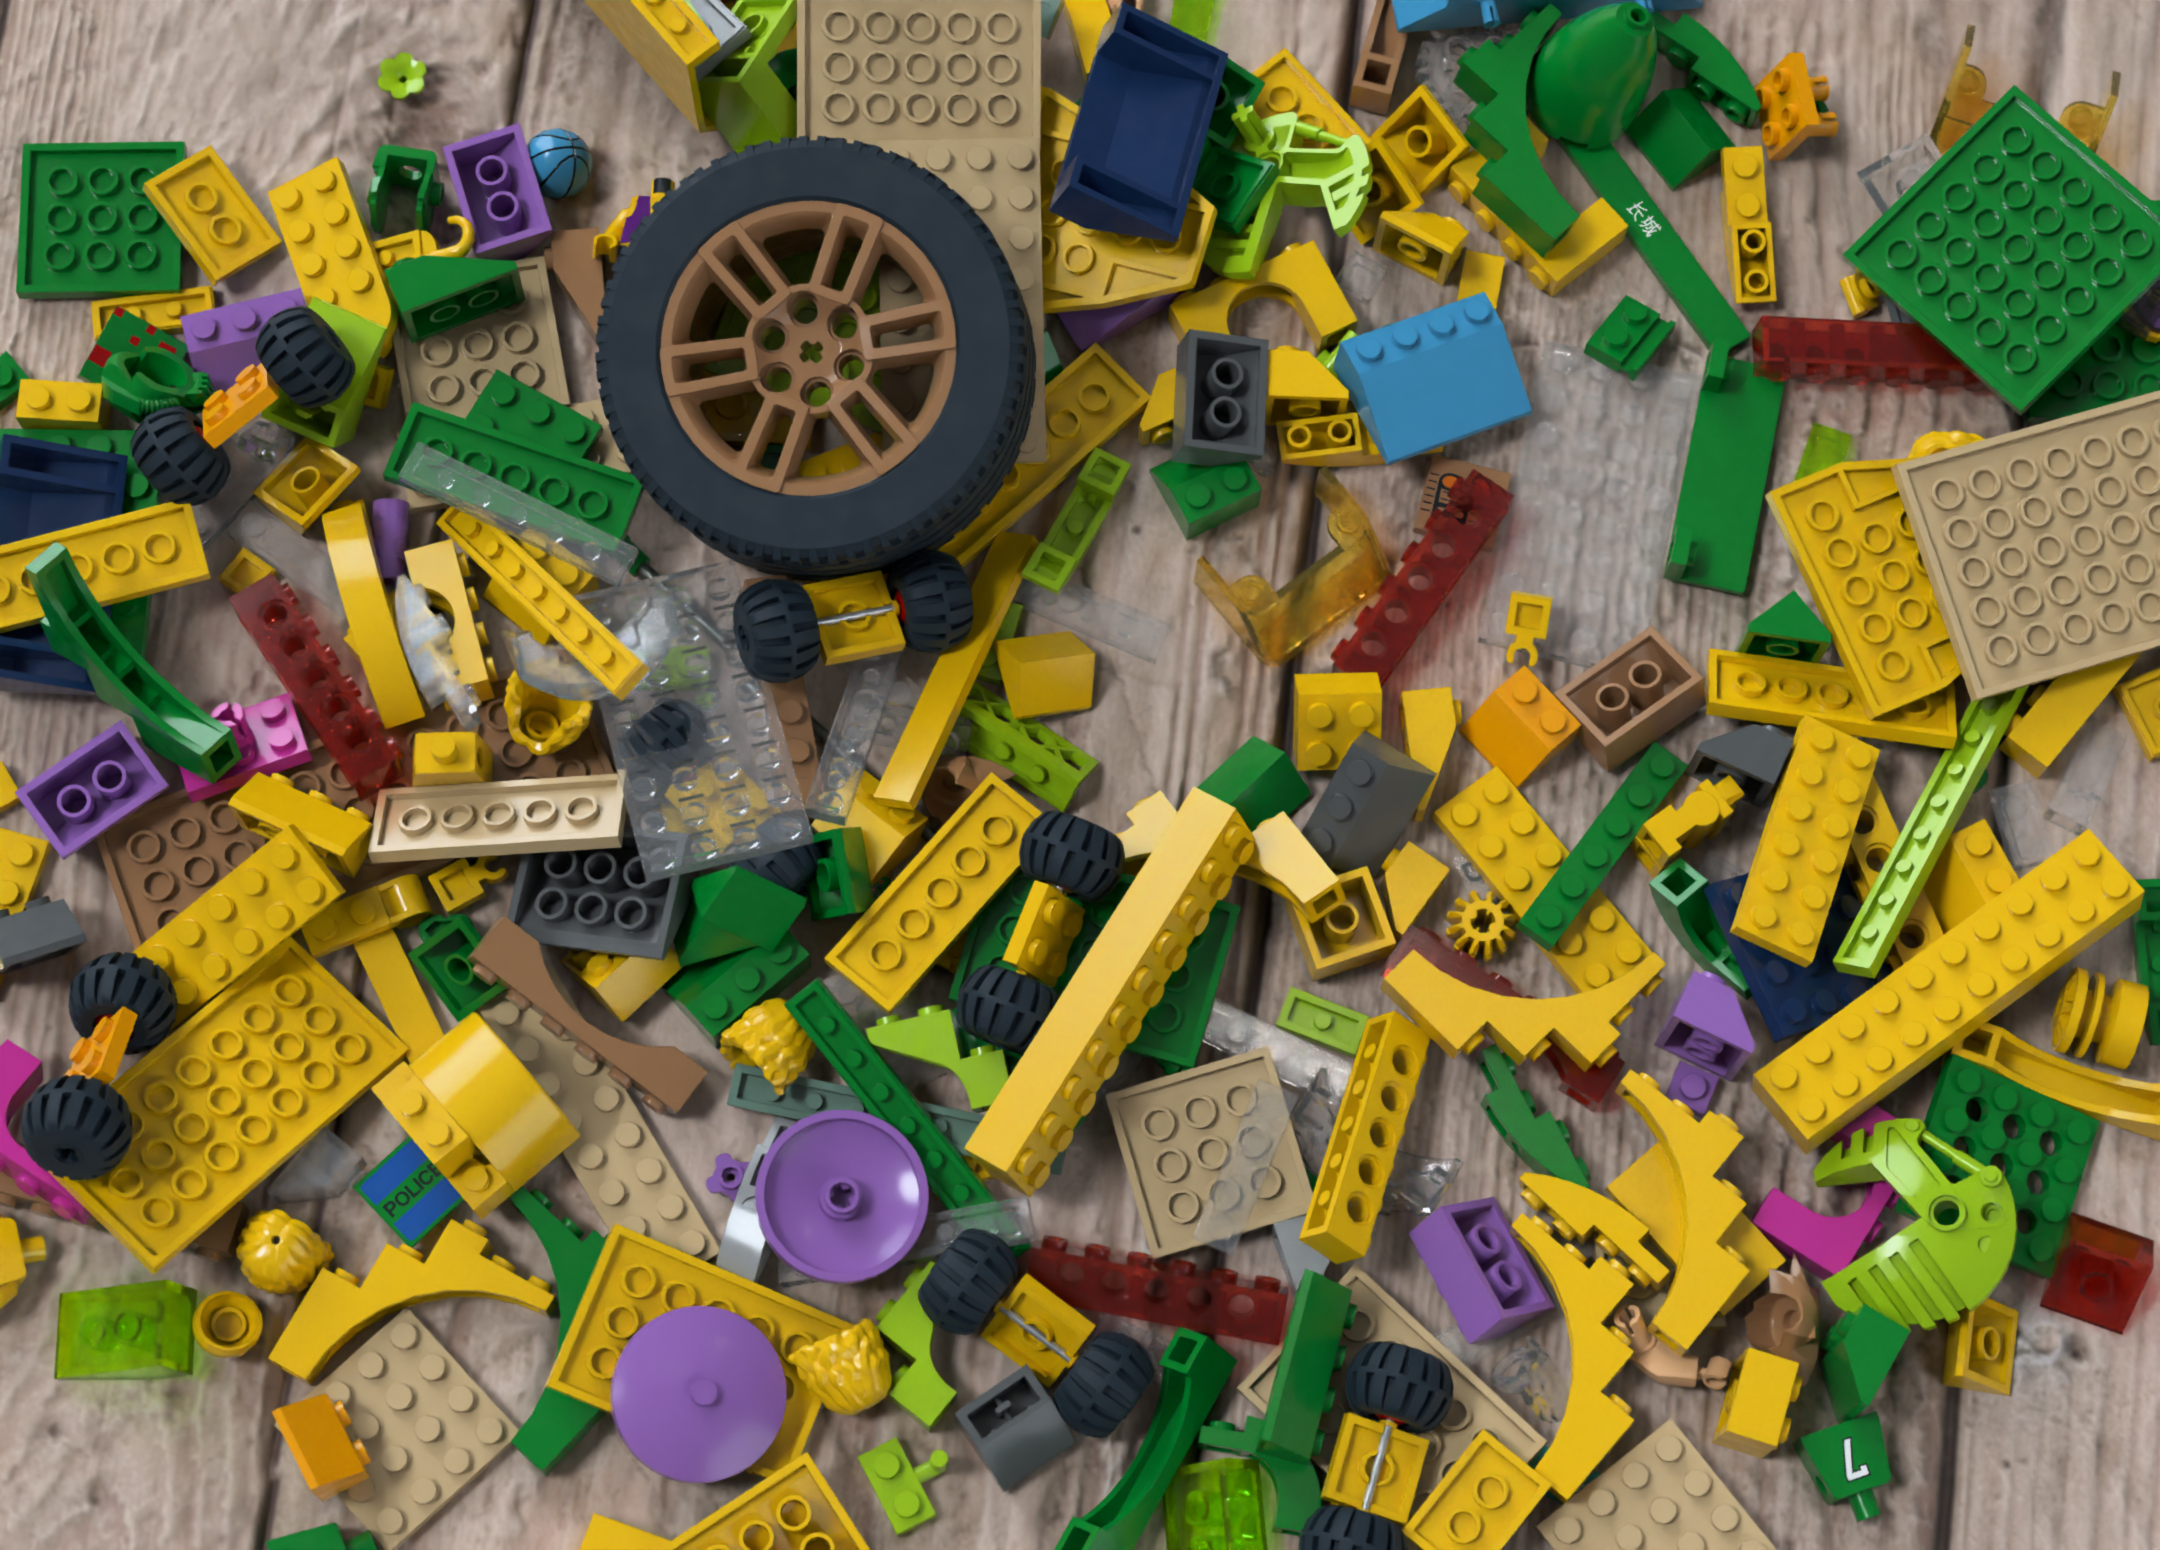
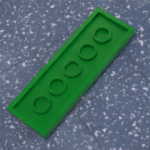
(562, 480)

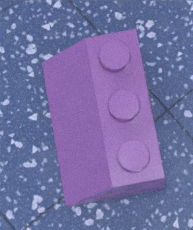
(499, 193)
(225, 337)
(92, 789)
(1707, 1027)
(1480, 1269)

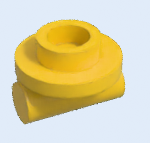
(1859, 295)

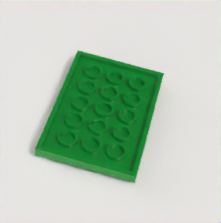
(1171, 1028)

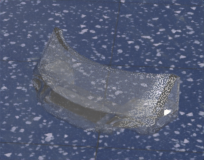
(559, 673)
(1415, 1182)

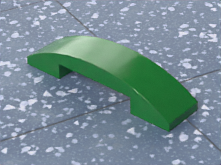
(2147, 953)

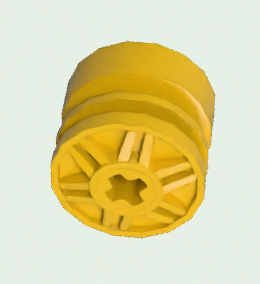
(2109, 1020)

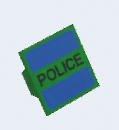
(409, 1192)

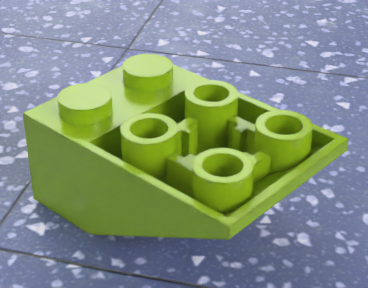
(338, 420)

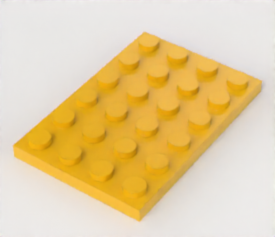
(647, 1278)

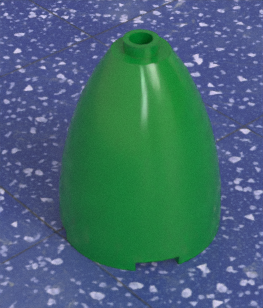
(1594, 74)

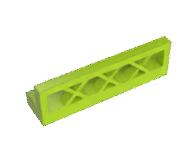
(1008, 744)

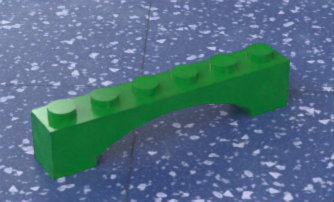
(1191, 1382)

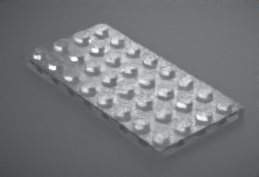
(1592, 502)
(734, 781)

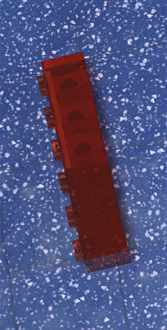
(1854, 354)

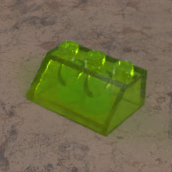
(1215, 1506)

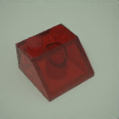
(2098, 1273)

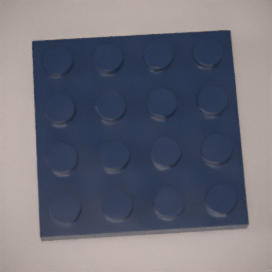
(1787, 994)

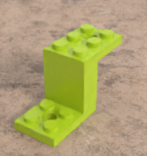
(743, 91)

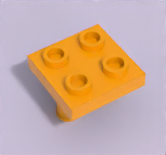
(1789, 107)

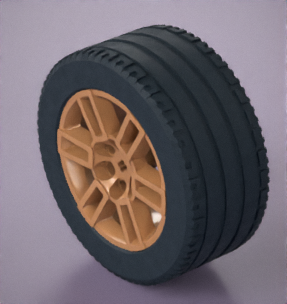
(739, 224)

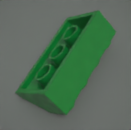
(1305, 1369)

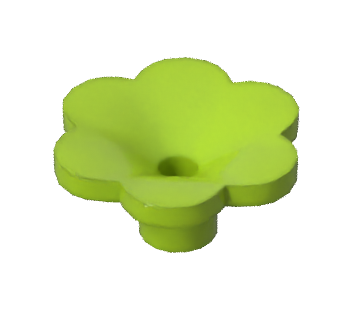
(400, 70)

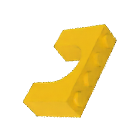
(1589, 240)
(1294, 277)

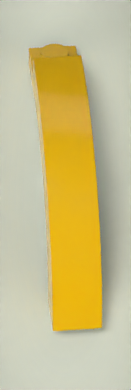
(370, 613)

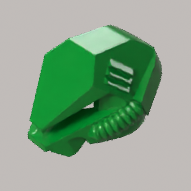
(142, 383)

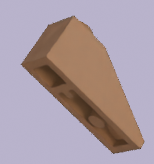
(578, 274)

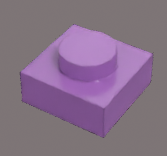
(1692, 1087)

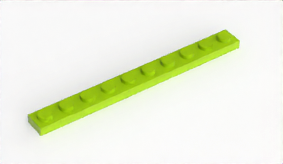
(1925, 835)

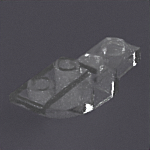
(429, 652)

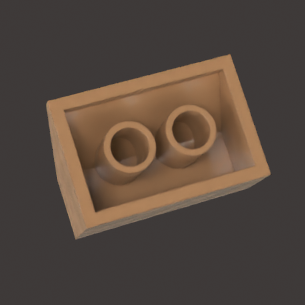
(1632, 698)

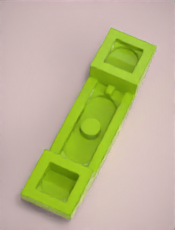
(1077, 522)

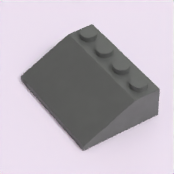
(599, 901)

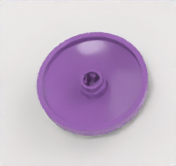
(841, 1196)
(698, 1394)

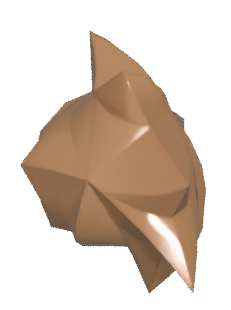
(955, 781)
(1787, 1320)

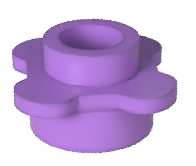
(719, 1181)

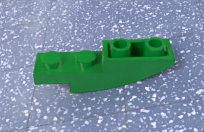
(1712, 68)
(1536, 1141)

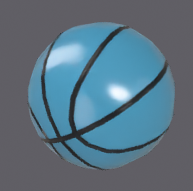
(560, 162)

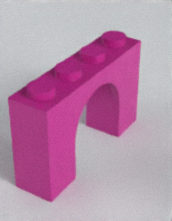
(18, 1080)
(1823, 1242)

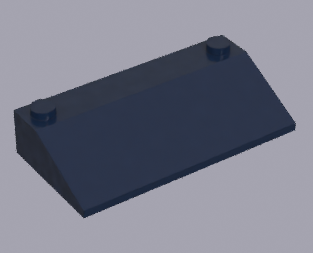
(1139, 128)
(43, 492)

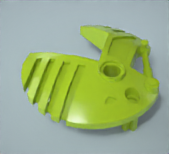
(1307, 179)
(1928, 1266)

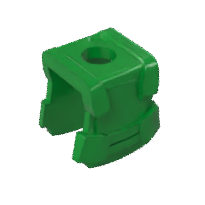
(390, 171)

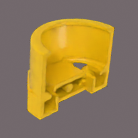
(473, 1099)

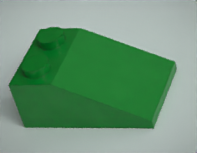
(450, 291)

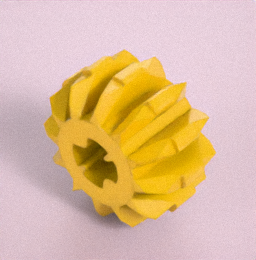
(1485, 910)

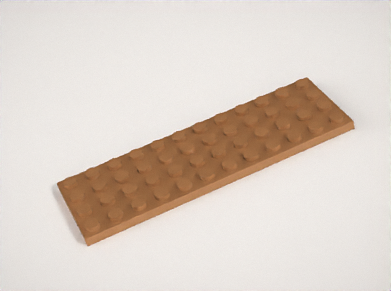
(180, 849)

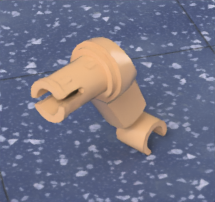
(1661, 1362)

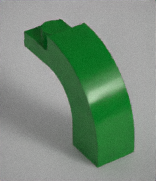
(1689, 915)
(1294, 1483)

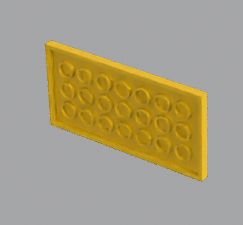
(235, 1100)

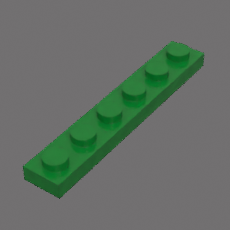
(1601, 846)

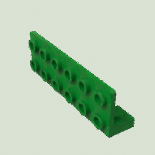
(1724, 474)

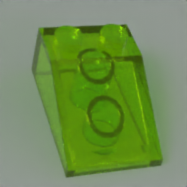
(126, 1332)

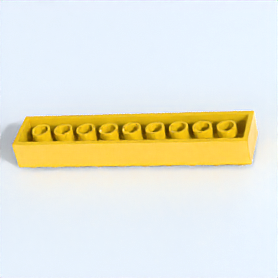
(1947, 991)
(1111, 993)

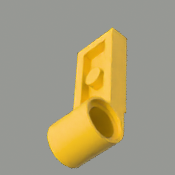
(367, 913)

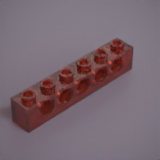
(1473, 494)
(364, 770)
(1260, 1324)

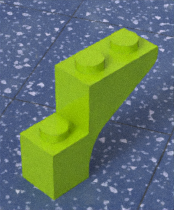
(936, 1040)
(910, 1331)

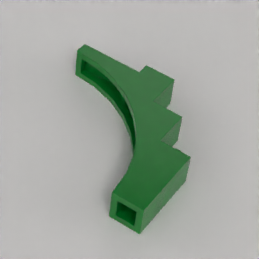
(1513, 177)
(121, 676)
(558, 1419)

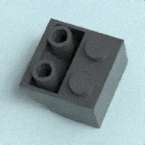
(1014, 1428)

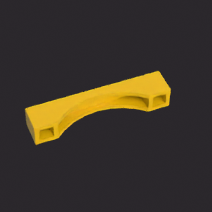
(2100, 1095)

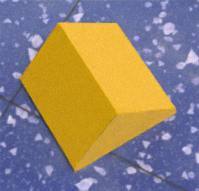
(1423, 140)
(1389, 190)
(306, 484)
(1046, 674)
(1982, 1349)

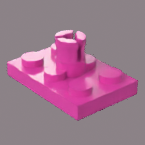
(267, 739)

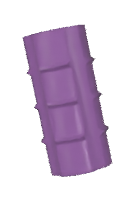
(390, 537)

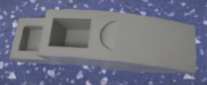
(743, 1244)

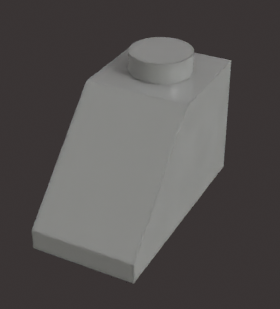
(1294, 1253)

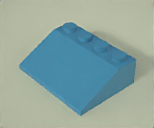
(1433, 378)

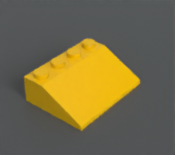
(780, 1513)

